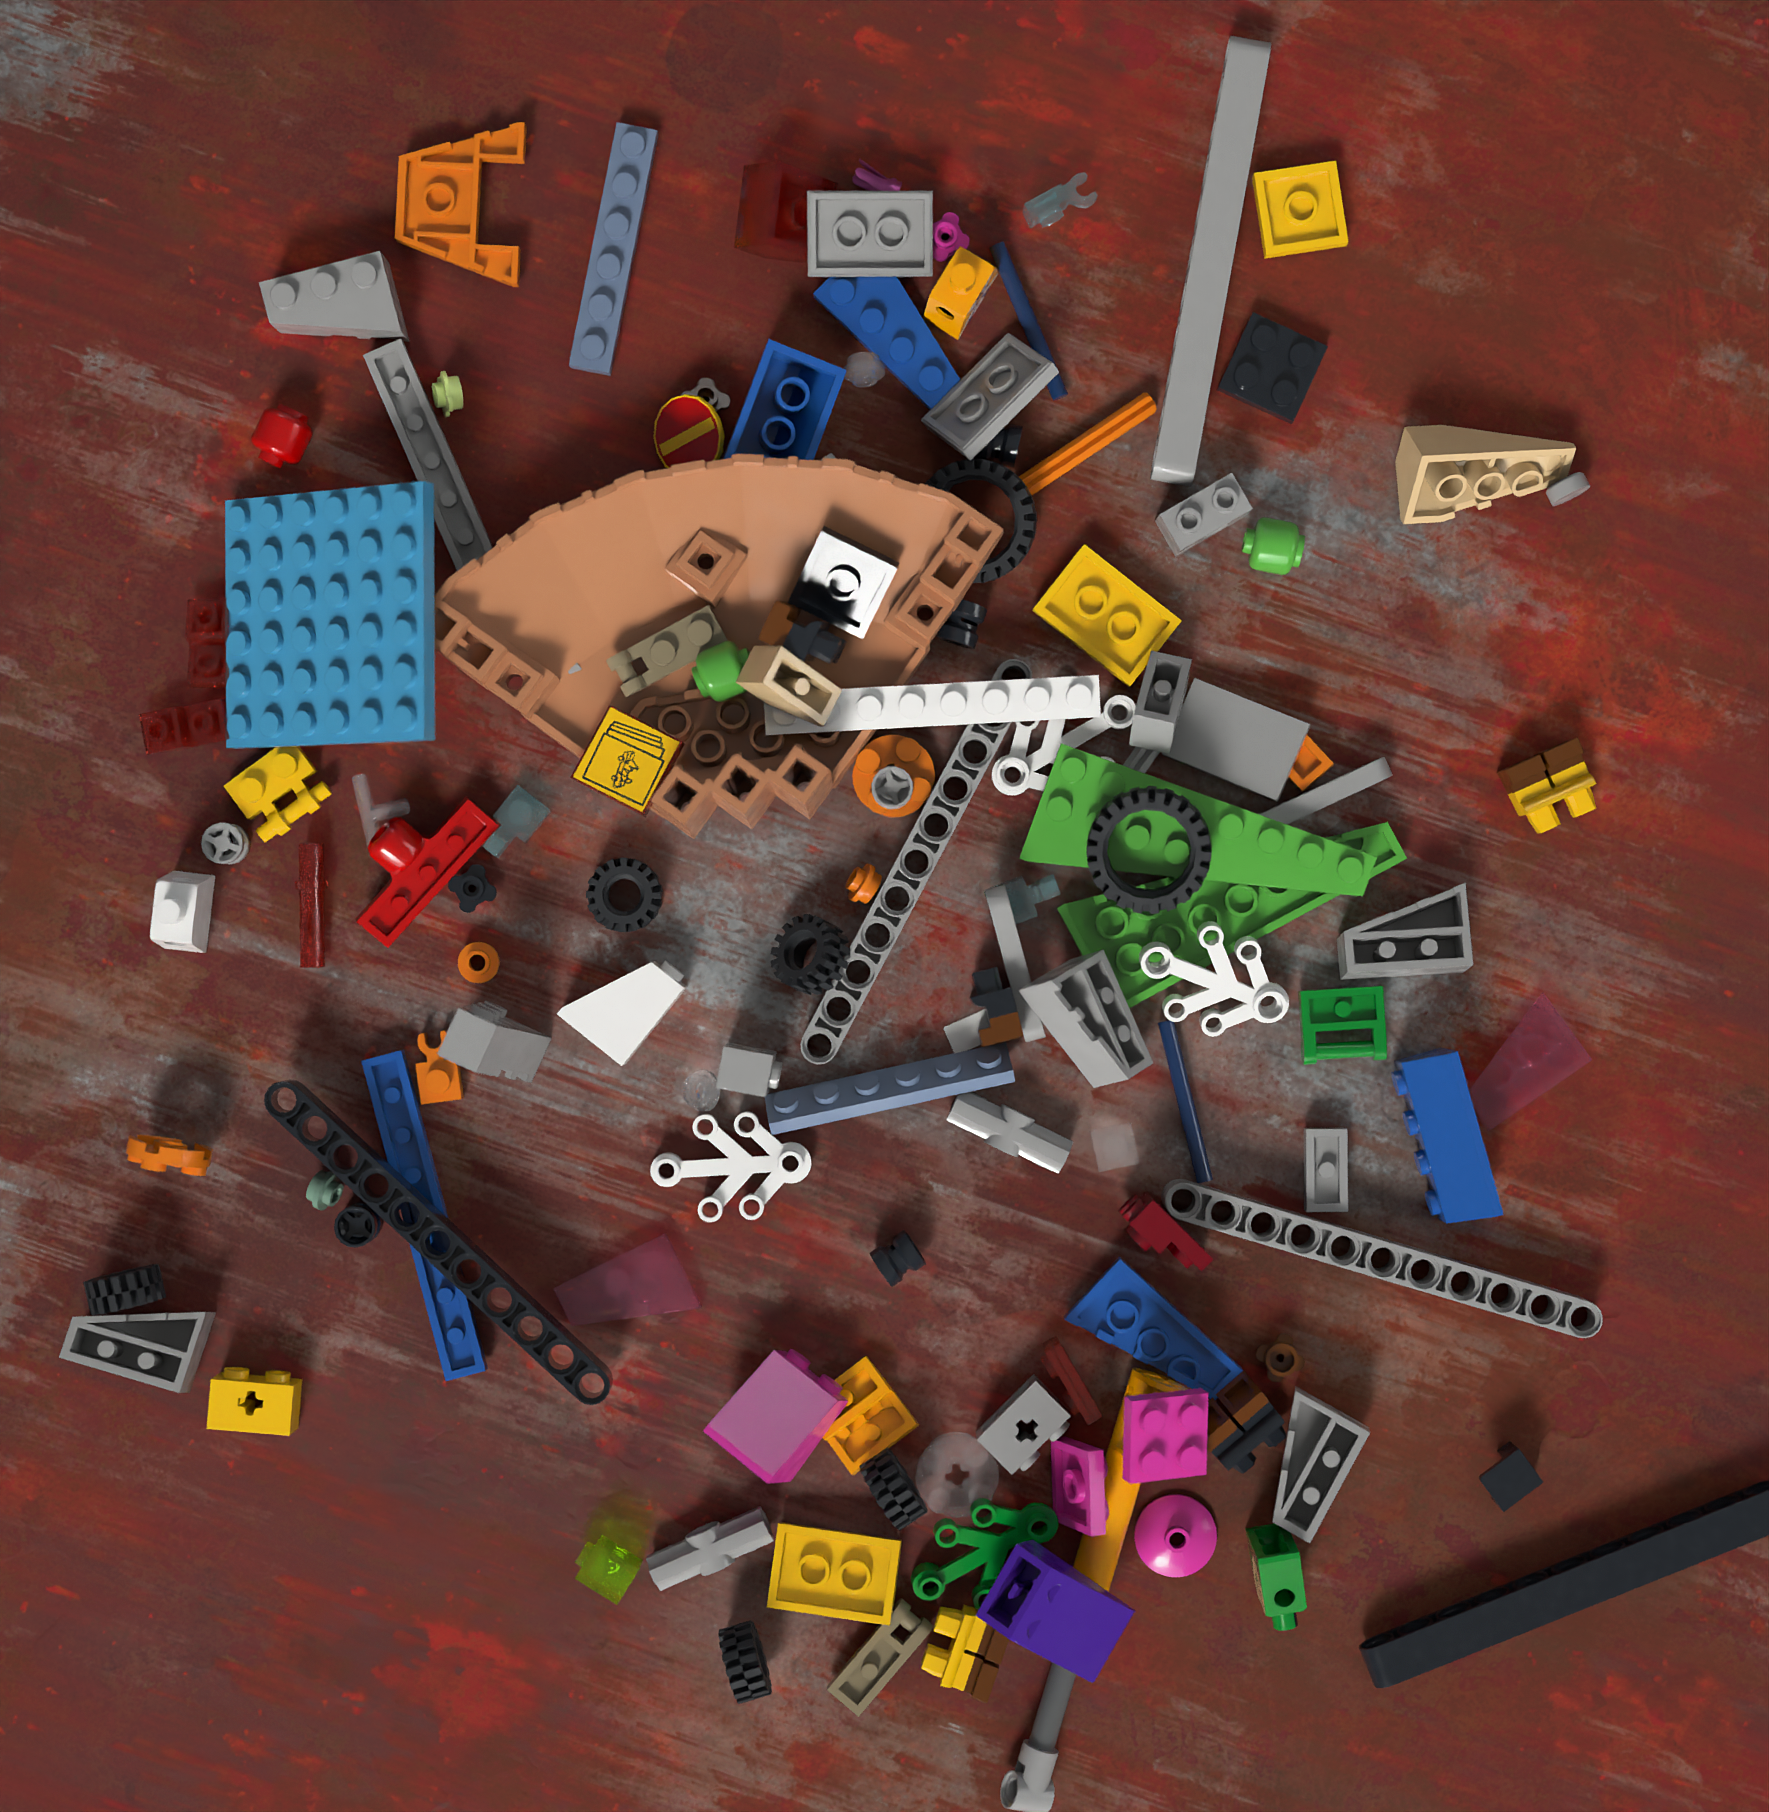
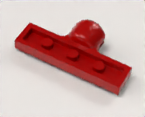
(420, 866)

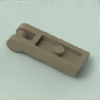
(667, 650)
(878, 1659)

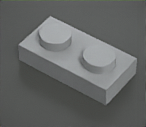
(1325, 1170)

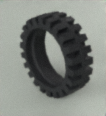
(1021, 502)
(1139, 898)

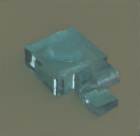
(1050, 205)
(519, 817)
(1024, 897)

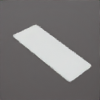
(964, 1033)

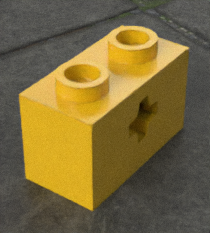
(234, 1412)

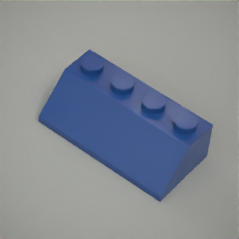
(786, 405)
(1447, 1136)

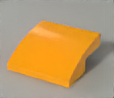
(870, 1420)

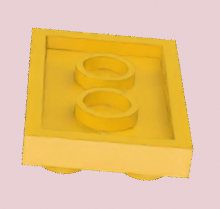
(1106, 615)
(834, 1573)

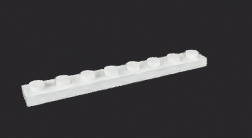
(950, 705)

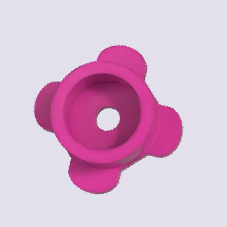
(948, 225)

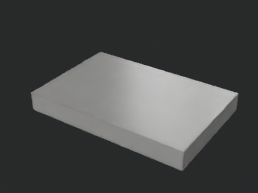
(870, 233)
(989, 396)
(1237, 740)

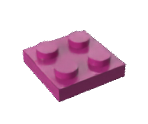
(1165, 1435)
(1079, 1486)

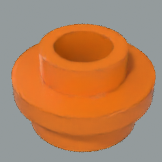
(863, 883)
(491, 966)

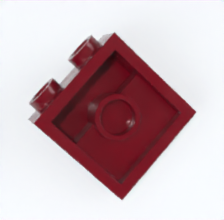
(1154, 1227)

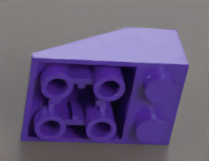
(1055, 1611)

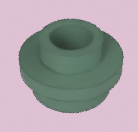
(324, 1190)

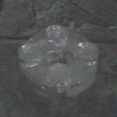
(937, 1461)

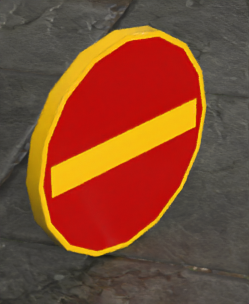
(688, 431)

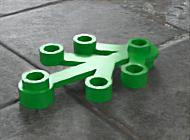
(990, 1546)

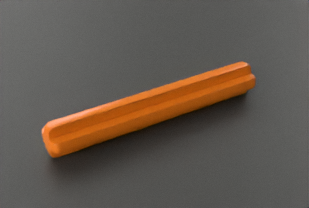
(1089, 443)

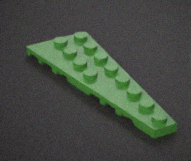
(1244, 844)
(1235, 907)

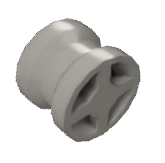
(217, 841)

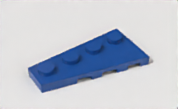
(889, 325)
(1144, 1323)

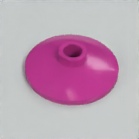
(1171, 1515)

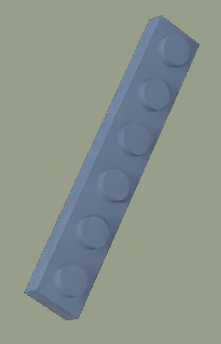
(613, 249)
(889, 1088)

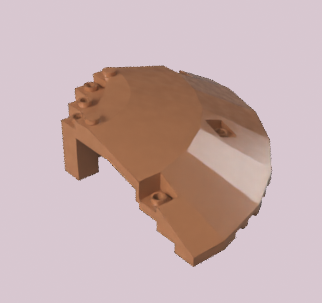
(627, 565)

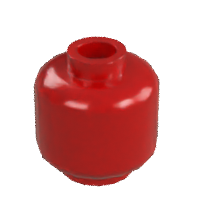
(282, 435)

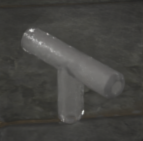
(372, 813)

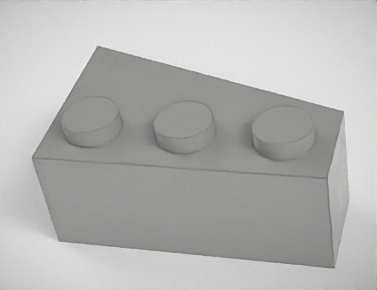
(337, 299)
(1411, 941)
(1090, 1018)
(490, 1042)
(142, 1347)
(1314, 1463)

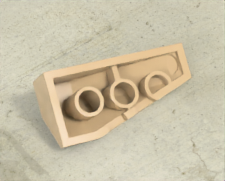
(1460, 467)

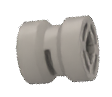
(888, 784)

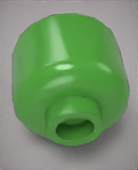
(1273, 546)
(719, 669)

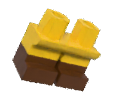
(1547, 779)
(972, 1656)

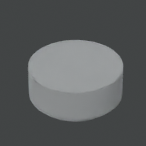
(1567, 488)

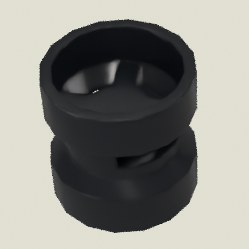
(1003, 446)
(959, 632)
(352, 1229)
(897, 1258)

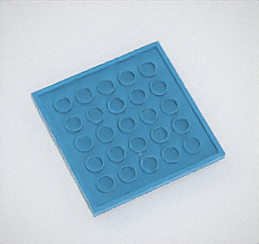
(331, 617)

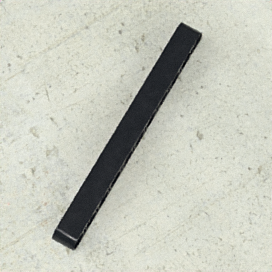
(419, 1233)
(1568, 1586)

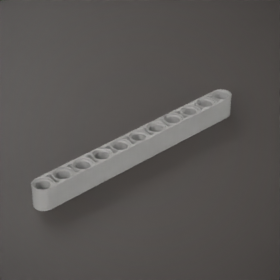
(1210, 261)
(899, 876)
(1401, 1259)

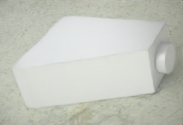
(626, 1010)

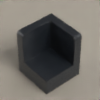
(1510, 1477)

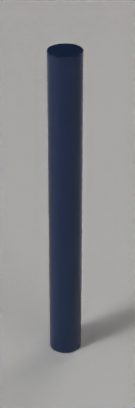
(1025, 313)
(1185, 1101)

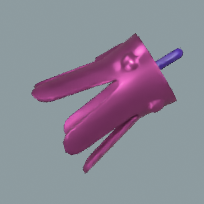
(874, 181)

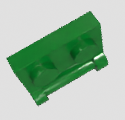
(1342, 1010)

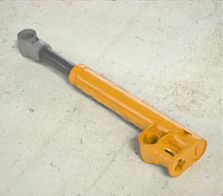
(1030, 1784)

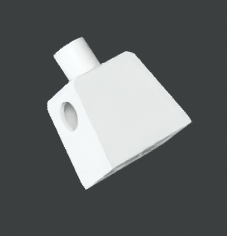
(182, 911)

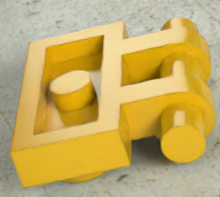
(268, 781)

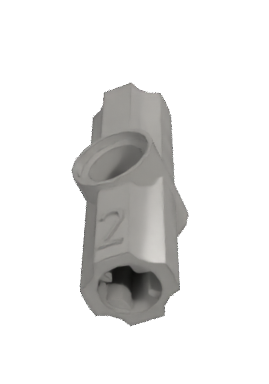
(1010, 1131)
(710, 1548)

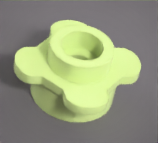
(447, 393)

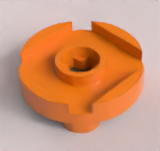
(906, 755)
(159, 1151)

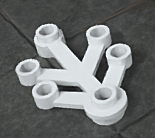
(1050, 746)
(1218, 984)
(738, 1165)

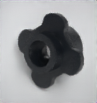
(483, 892)

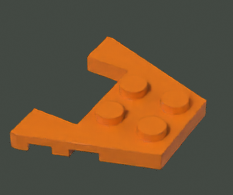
(442, 201)

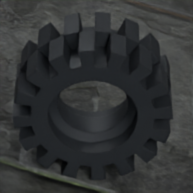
(599, 899)
(825, 963)
(124, 1289)
(893, 1489)
(745, 1662)

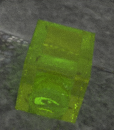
(607, 1568)

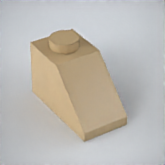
(788, 684)

